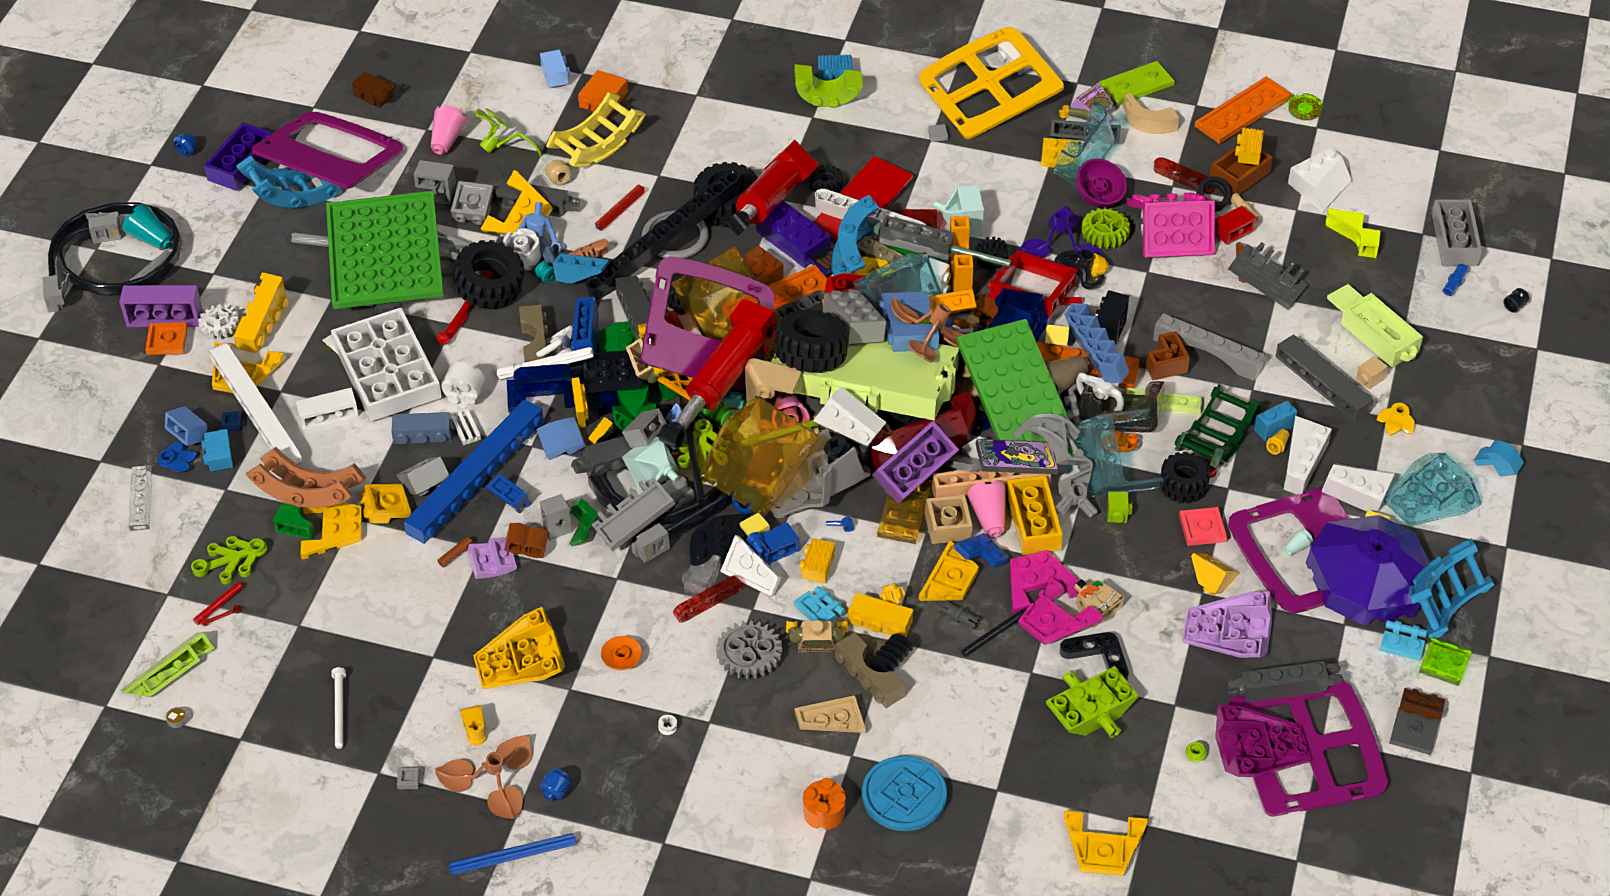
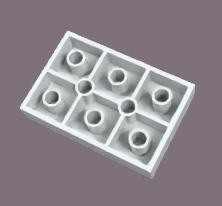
(386, 364)

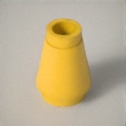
(1277, 443)

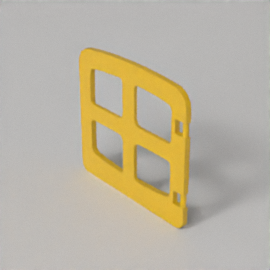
(989, 80)

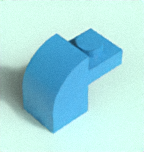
(1502, 456)

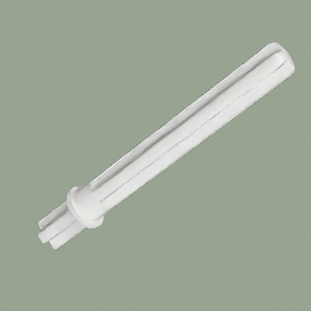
(564, 358)

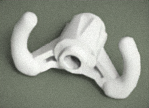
(558, 343)
(1101, 389)

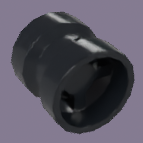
(1516, 300)

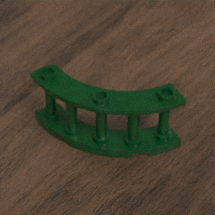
(1232, 442)

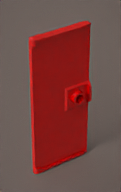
(875, 179)

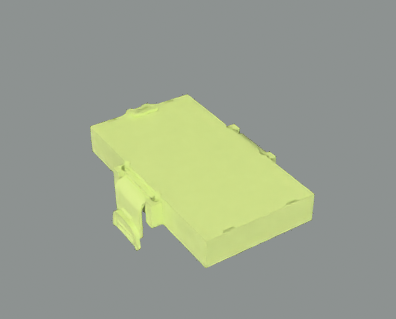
(887, 379)

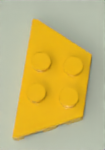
(950, 577)

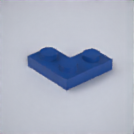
(982, 546)

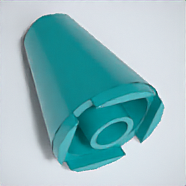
(147, 228)

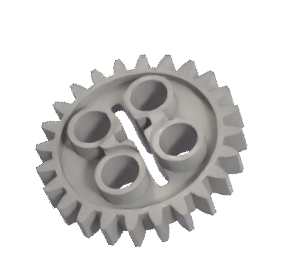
(749, 649)

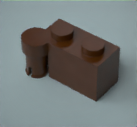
(373, 89)

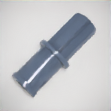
(546, 251)

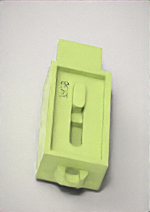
(1377, 326)

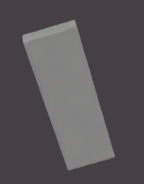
(963, 463)

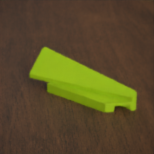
(170, 666)

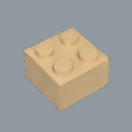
(948, 519)

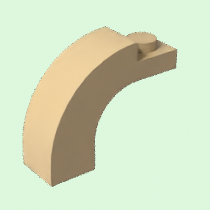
(1147, 120)

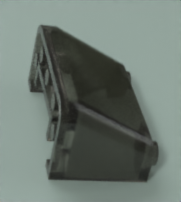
(1153, 398)

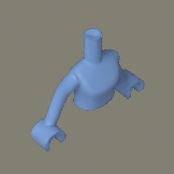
(538, 222)

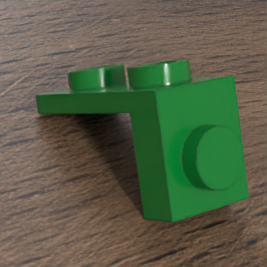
(586, 516)

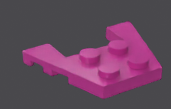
(1033, 573)
(1050, 622)

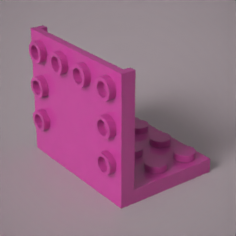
(1176, 224)

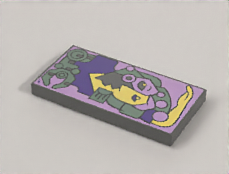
(1016, 456)

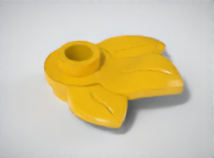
(1396, 421)

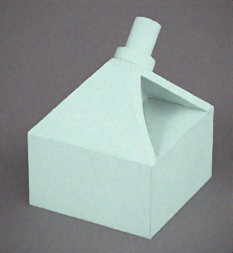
(965, 202)
(651, 462)

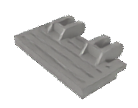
(633, 514)

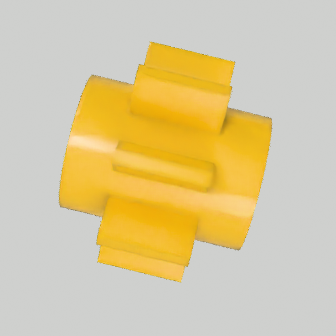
(892, 593)

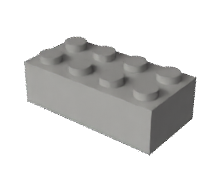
(1456, 232)
(858, 314)

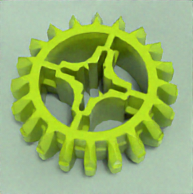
(1105, 228)

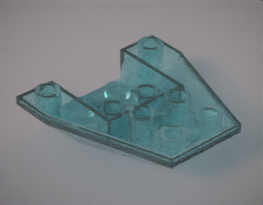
(1432, 491)

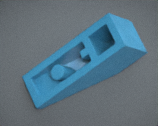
(576, 268)

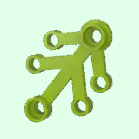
(702, 446)
(252, 549)

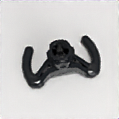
(1082, 262)

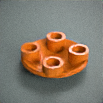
(1126, 441)

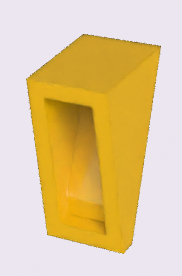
(603, 427)

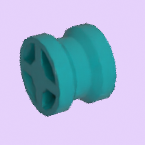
(544, 272)

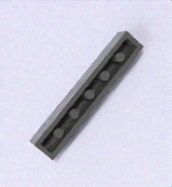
(633, 301)
(1324, 378)

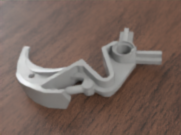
(1056, 433)

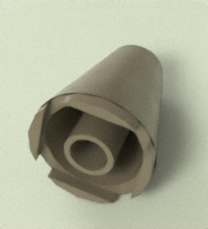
(1066, 371)

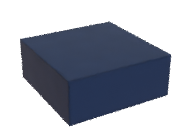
(231, 421)

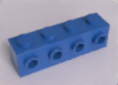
(585, 324)

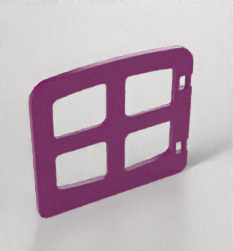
(1268, 787)

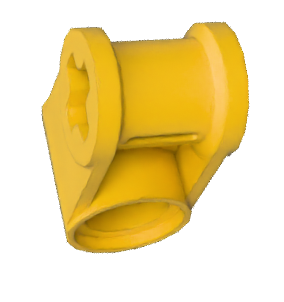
(474, 724)

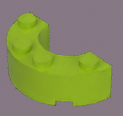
(829, 92)

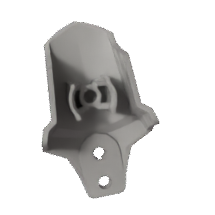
(820, 479)

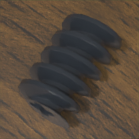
(837, 447)
(891, 653)

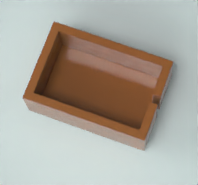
(1240, 175)

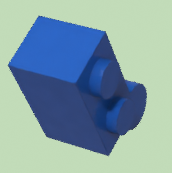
(774, 543)

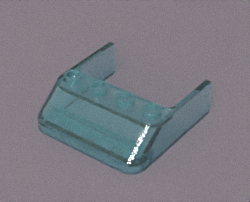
(1100, 445)

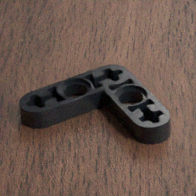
(1104, 649)

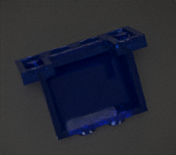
(541, 381)

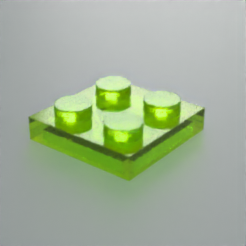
(1445, 661)

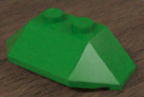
(615, 337)

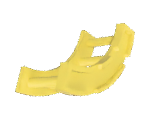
(584, 155)

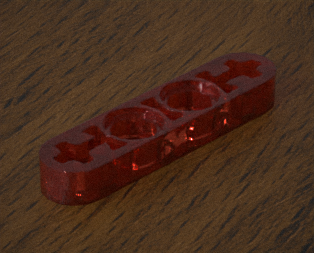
(1166, 167)
(708, 598)

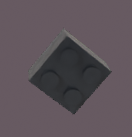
(1113, 314)

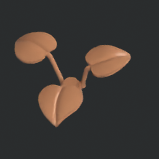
(938, 318)
(506, 801)

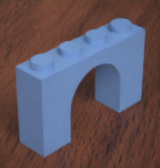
(900, 332)

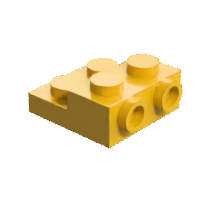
(384, 502)

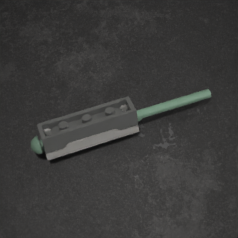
(926, 239)

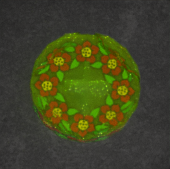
(1305, 106)

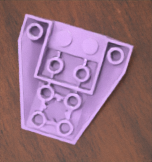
(1232, 625)

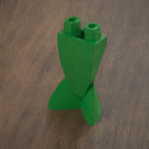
(632, 403)

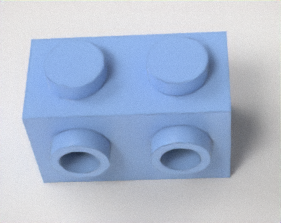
(554, 68)

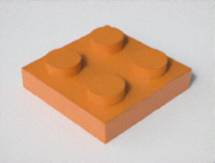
(166, 338)

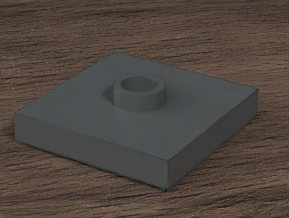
(1414, 732)

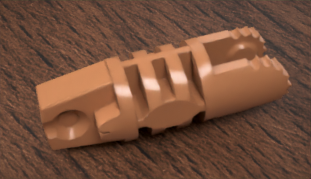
(592, 250)

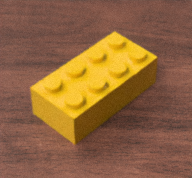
(1034, 514)

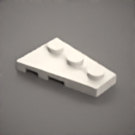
(750, 567)

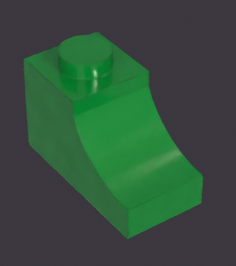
(290, 522)

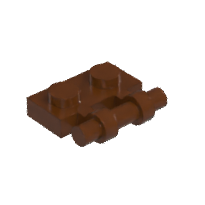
(1422, 704)

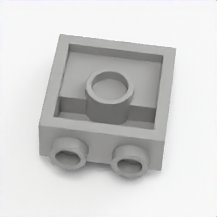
(472, 202)

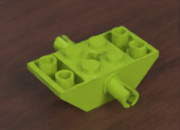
(1093, 702)

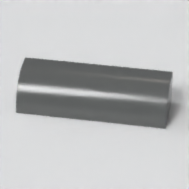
(1074, 130)

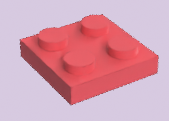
(1202, 526)

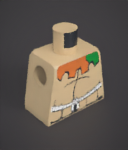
(1098, 596)

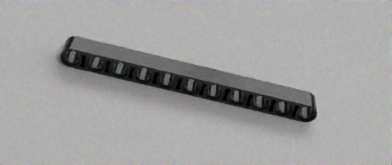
(665, 233)

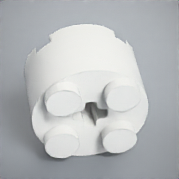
(526, 245)
(462, 383)

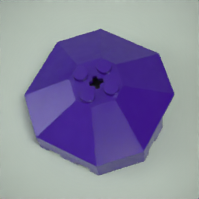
(1366, 581)

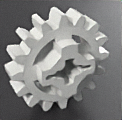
(218, 321)

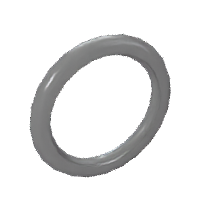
(704, 235)

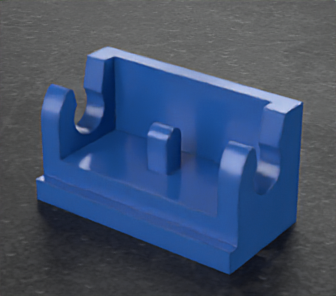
(508, 492)

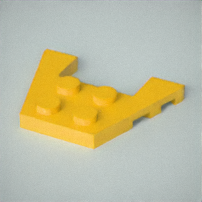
(524, 206)
(256, 372)
(340, 528)
(1100, 851)

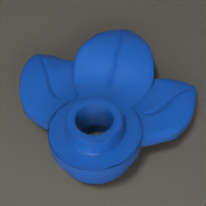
(176, 457)

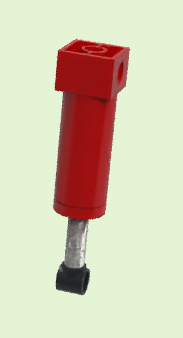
(751, 330)

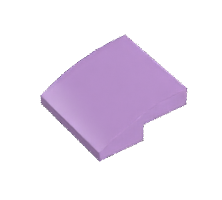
(491, 558)

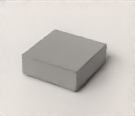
(937, 133)
(408, 778)

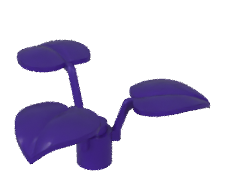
(1061, 222)

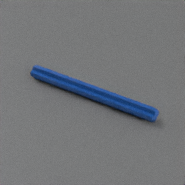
(512, 853)

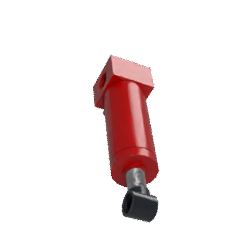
(772, 187)

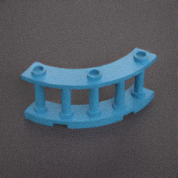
(269, 180)
(851, 231)
(1430, 575)

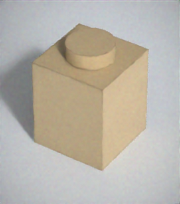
(1371, 372)

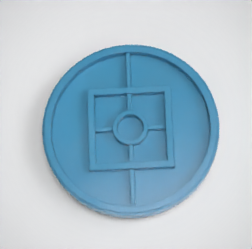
(904, 793)

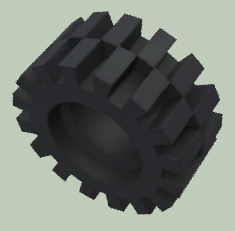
(827, 173)
(992, 245)

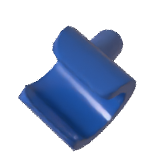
(846, 523)

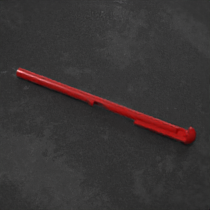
(445, 337)

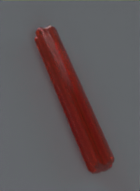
(619, 207)

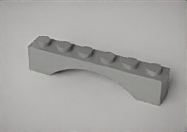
(1240, 358)

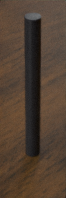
(992, 633)

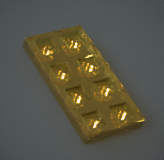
(904, 520)

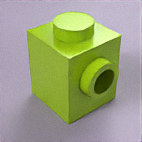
(1118, 507)

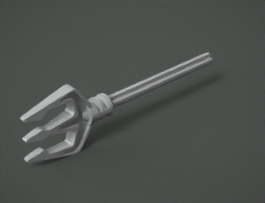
(442, 238)

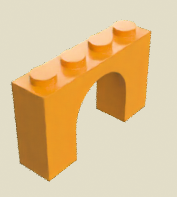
(961, 264)

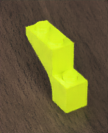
(1350, 225)

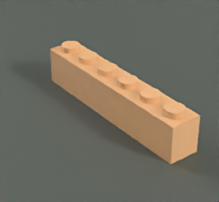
(958, 482)

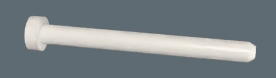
(338, 674)

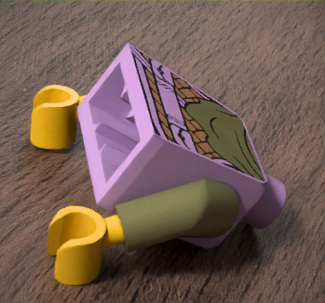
(1083, 103)

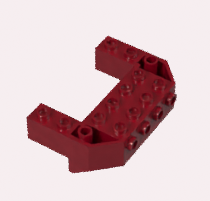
(956, 422)

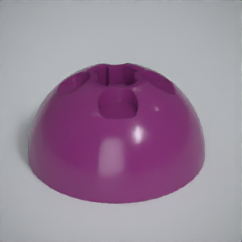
(1100, 183)

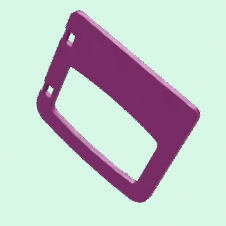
(321, 164)
(677, 348)
(1311, 514)

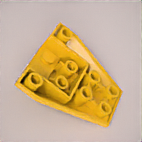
(521, 653)

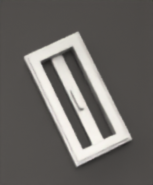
(461, 417)

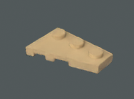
(832, 715)

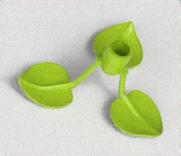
(491, 139)

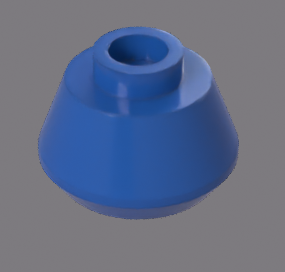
(185, 144)

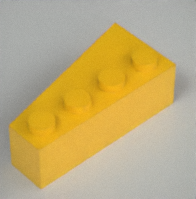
(261, 313)

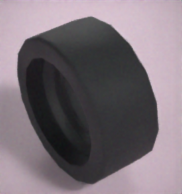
(1219, 183)

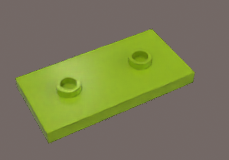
(1138, 82)

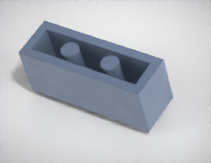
(421, 427)

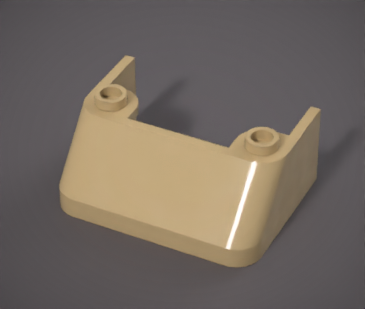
(766, 377)

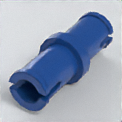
(1455, 279)

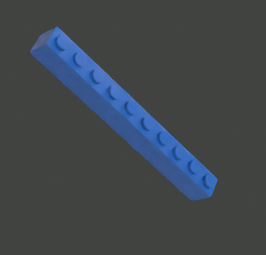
(473, 471)

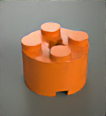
(824, 804)

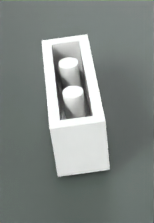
(327, 408)

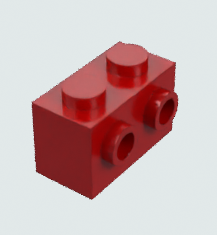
(1234, 225)

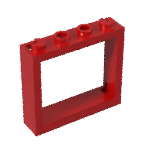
(1040, 266)

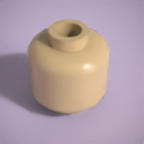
(558, 172)

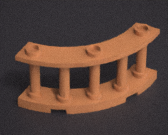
(314, 487)

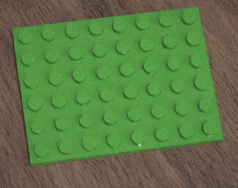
(383, 250)

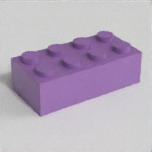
(160, 305)
(915, 462)

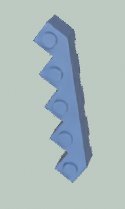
(1096, 343)

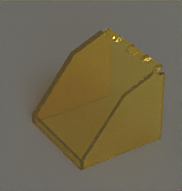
(758, 454)

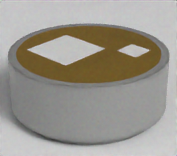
(176, 717)

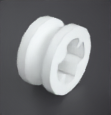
(665, 719)

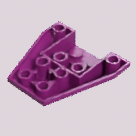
(1258, 743)

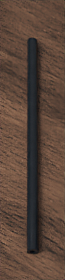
(693, 457)

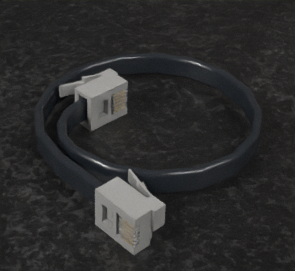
(102, 227)

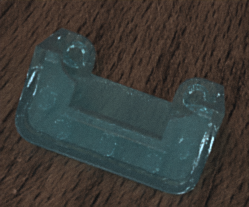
(1097, 145)
(903, 274)

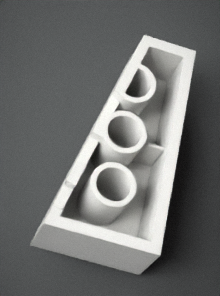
(1306, 450)

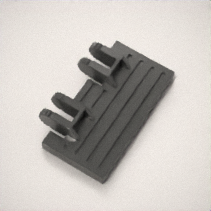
(1268, 277)

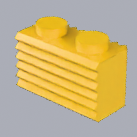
(1250, 146)
(818, 560)

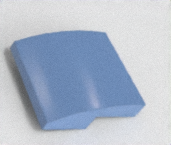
(561, 437)

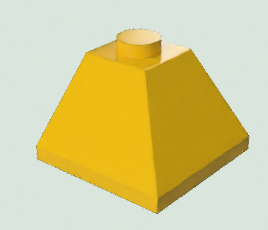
(1212, 573)

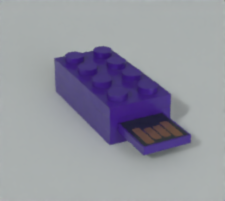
(797, 237)

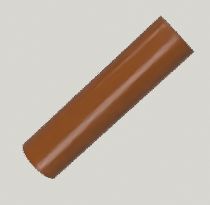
(454, 552)

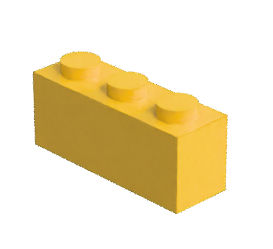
(879, 615)

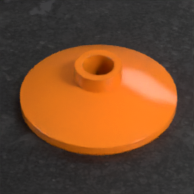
(621, 646)

